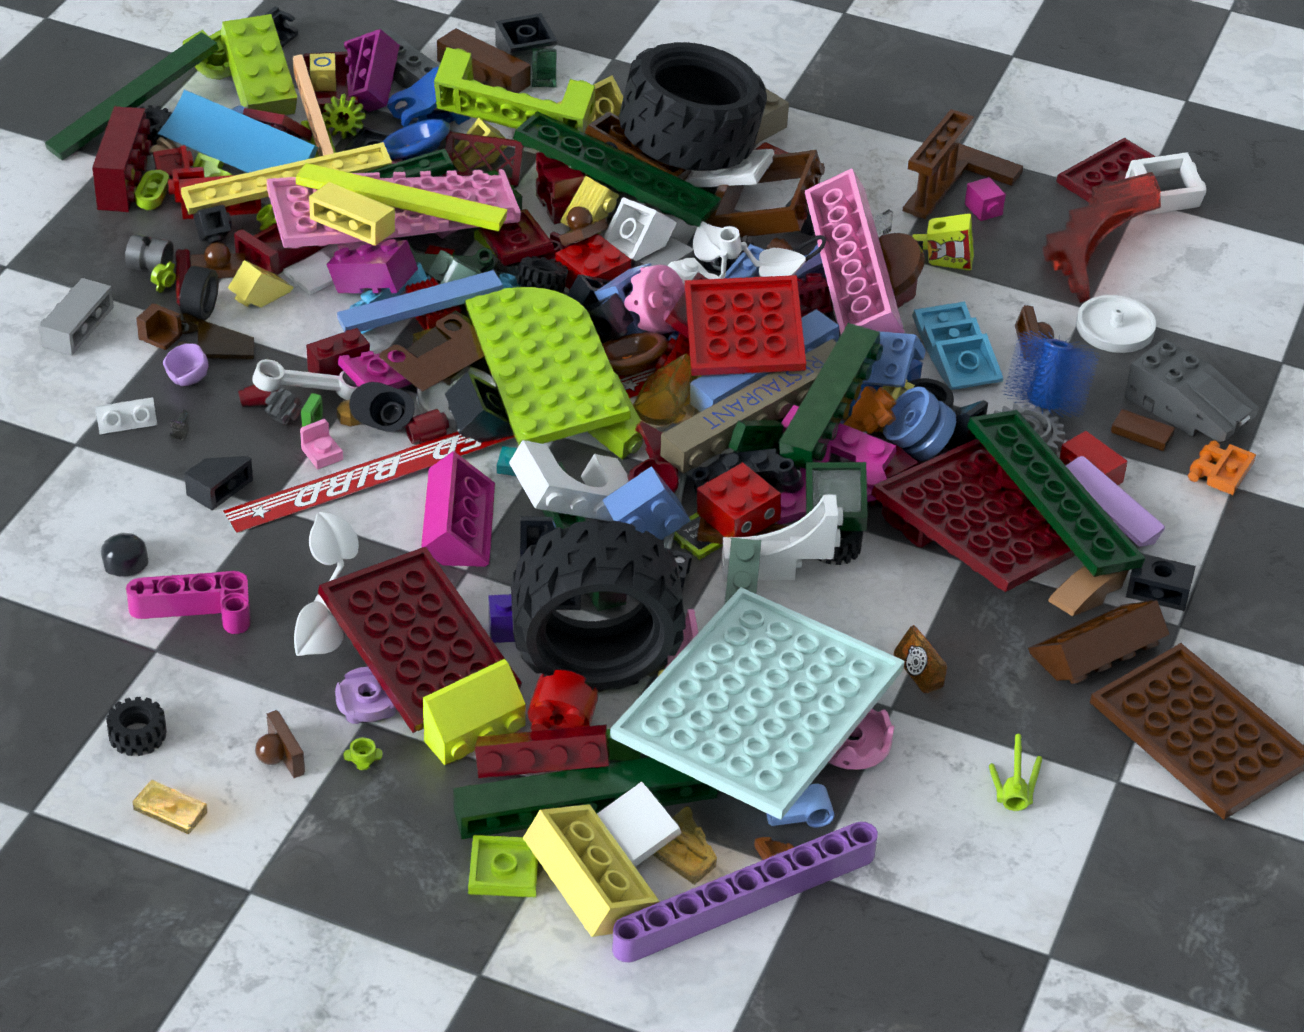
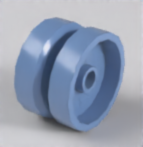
(921, 424)

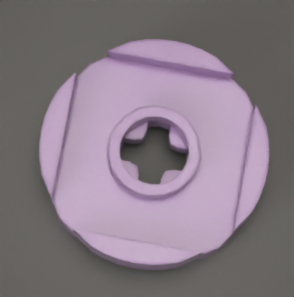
(356, 706)

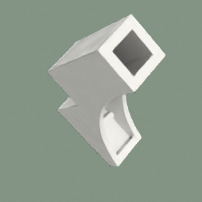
(808, 538)

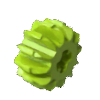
(333, 112)

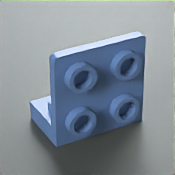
(896, 358)

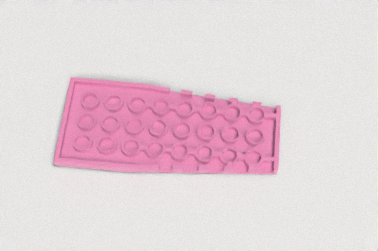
(296, 228)

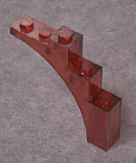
(1089, 225)

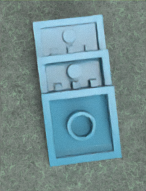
(957, 346)

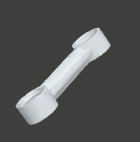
(300, 379)

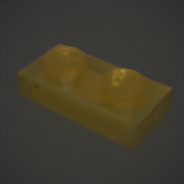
(170, 806)

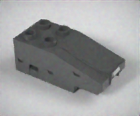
(1188, 392)

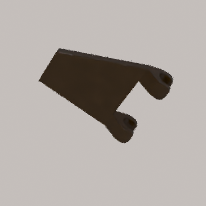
(218, 340)

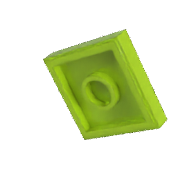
(502, 867)

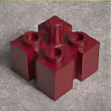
(556, 185)

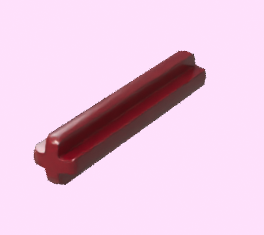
(183, 263)

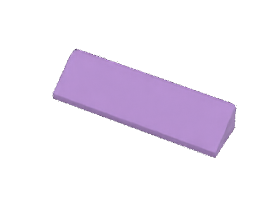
(1121, 508)

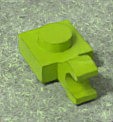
(211, 166)

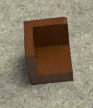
(159, 326)

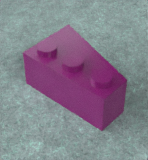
(371, 68)
(372, 267)

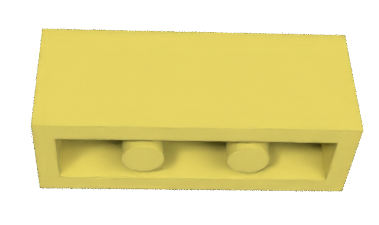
(352, 213)

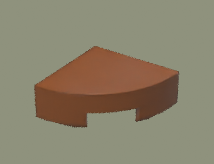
(767, 847)

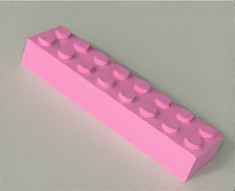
(853, 255)

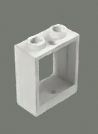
(1176, 163)

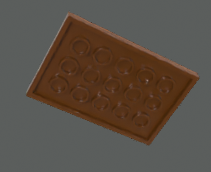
(1201, 730)

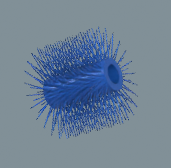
(1051, 373)

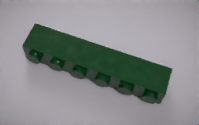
(831, 395)

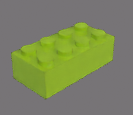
(258, 65)

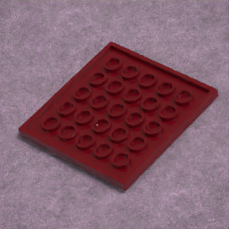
(969, 514)

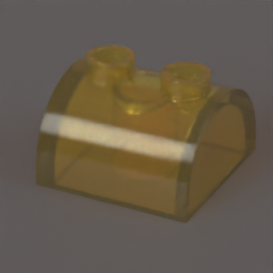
(666, 393)

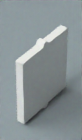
(310, 273)

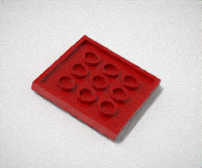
(744, 325)

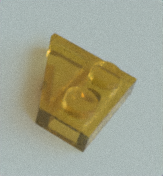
(688, 852)

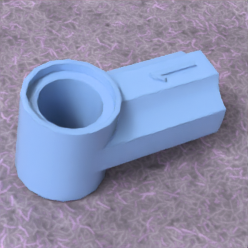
(811, 807)

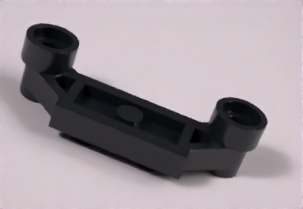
(763, 462)

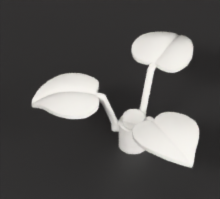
(725, 242)
(330, 543)

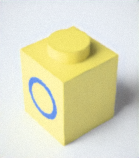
(323, 72)

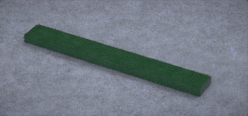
(132, 95)

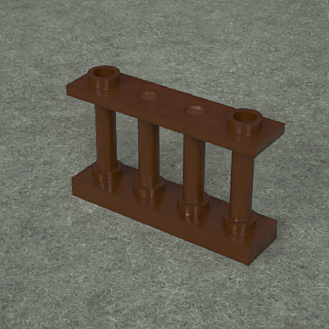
(938, 163)

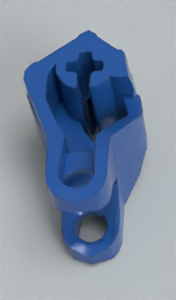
(421, 103)

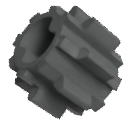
(283, 406)

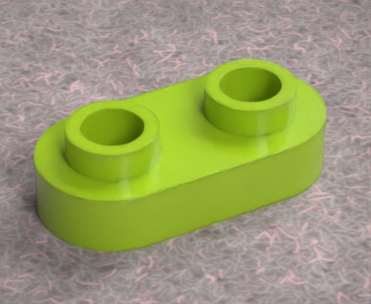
(152, 189)

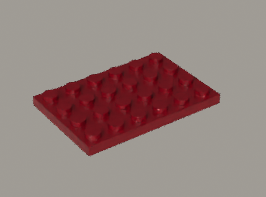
(410, 629)

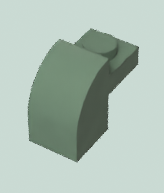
(448, 268)

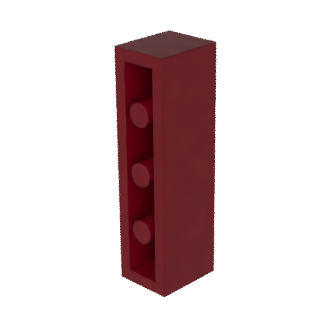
(542, 751)

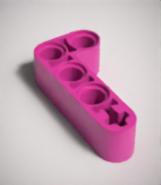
(193, 595)

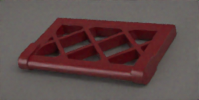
(497, 142)

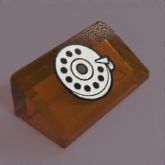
(921, 660)

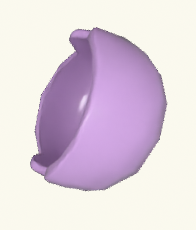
(186, 364)

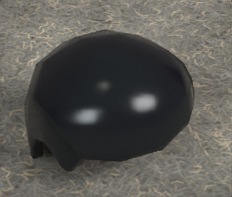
(124, 554)

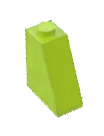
(622, 436)

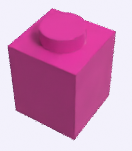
(985, 199)

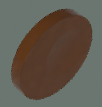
(903, 260)

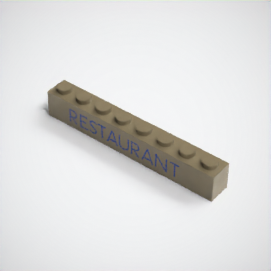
(765, 399)

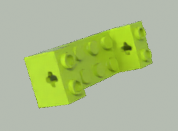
(463, 95)

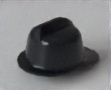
(382, 406)

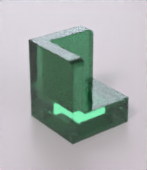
(544, 67)

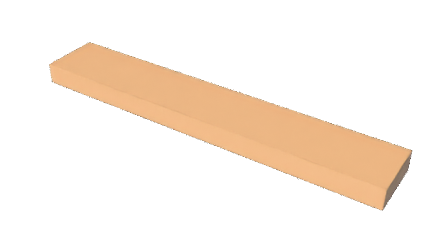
(311, 106)

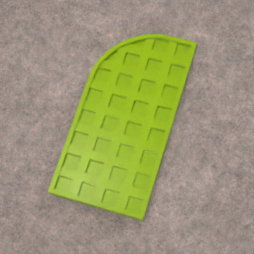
(546, 363)

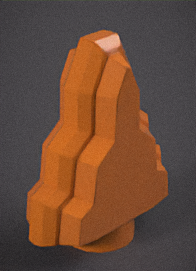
(872, 411)

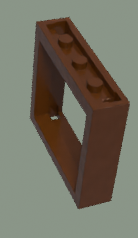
(786, 166)

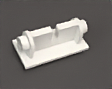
(126, 415)

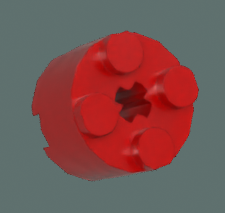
(562, 702)

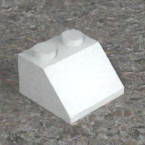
(638, 229)

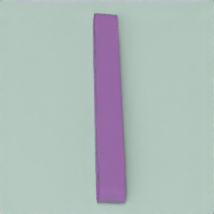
(743, 892)

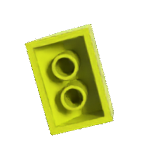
(471, 708)

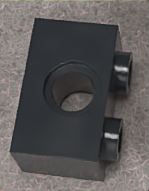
(1161, 581)

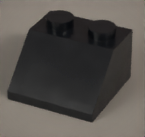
(523, 33)
(478, 409)

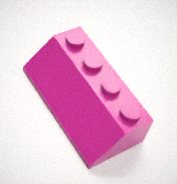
(458, 513)

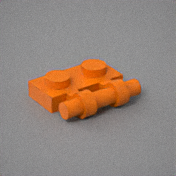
(1230, 467)

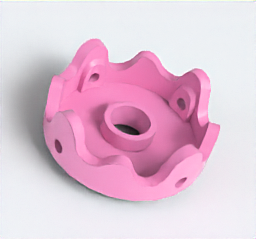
(654, 297)
(872, 747)

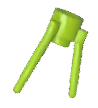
(1016, 792)

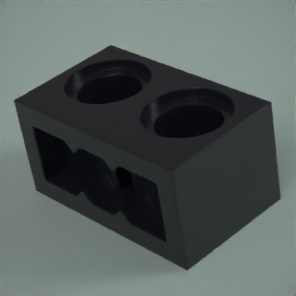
(609, 317)

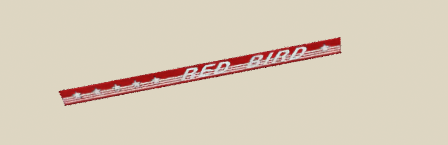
(373, 472)

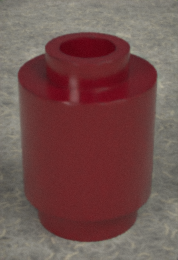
(427, 426)

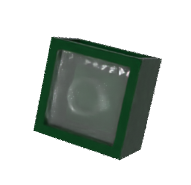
(845, 481)

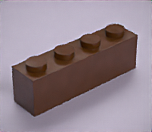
(489, 63)

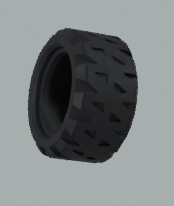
(692, 106)
(589, 560)

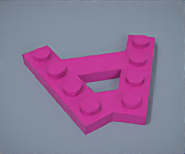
(850, 445)

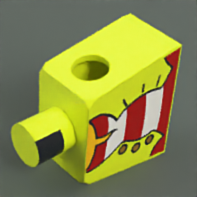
(949, 241)

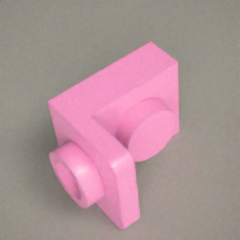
(319, 445)

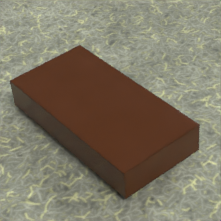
(1142, 430)

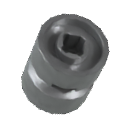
(148, 253)

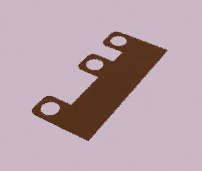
(442, 360)

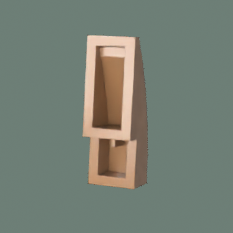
(1085, 591)

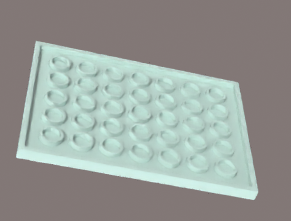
(758, 702)

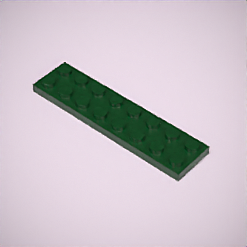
(617, 169)
(1056, 493)

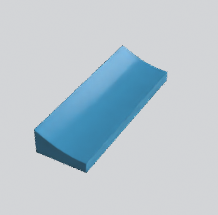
(232, 136)

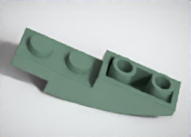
(743, 566)

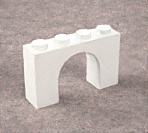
(556, 491)

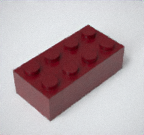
(121, 159)

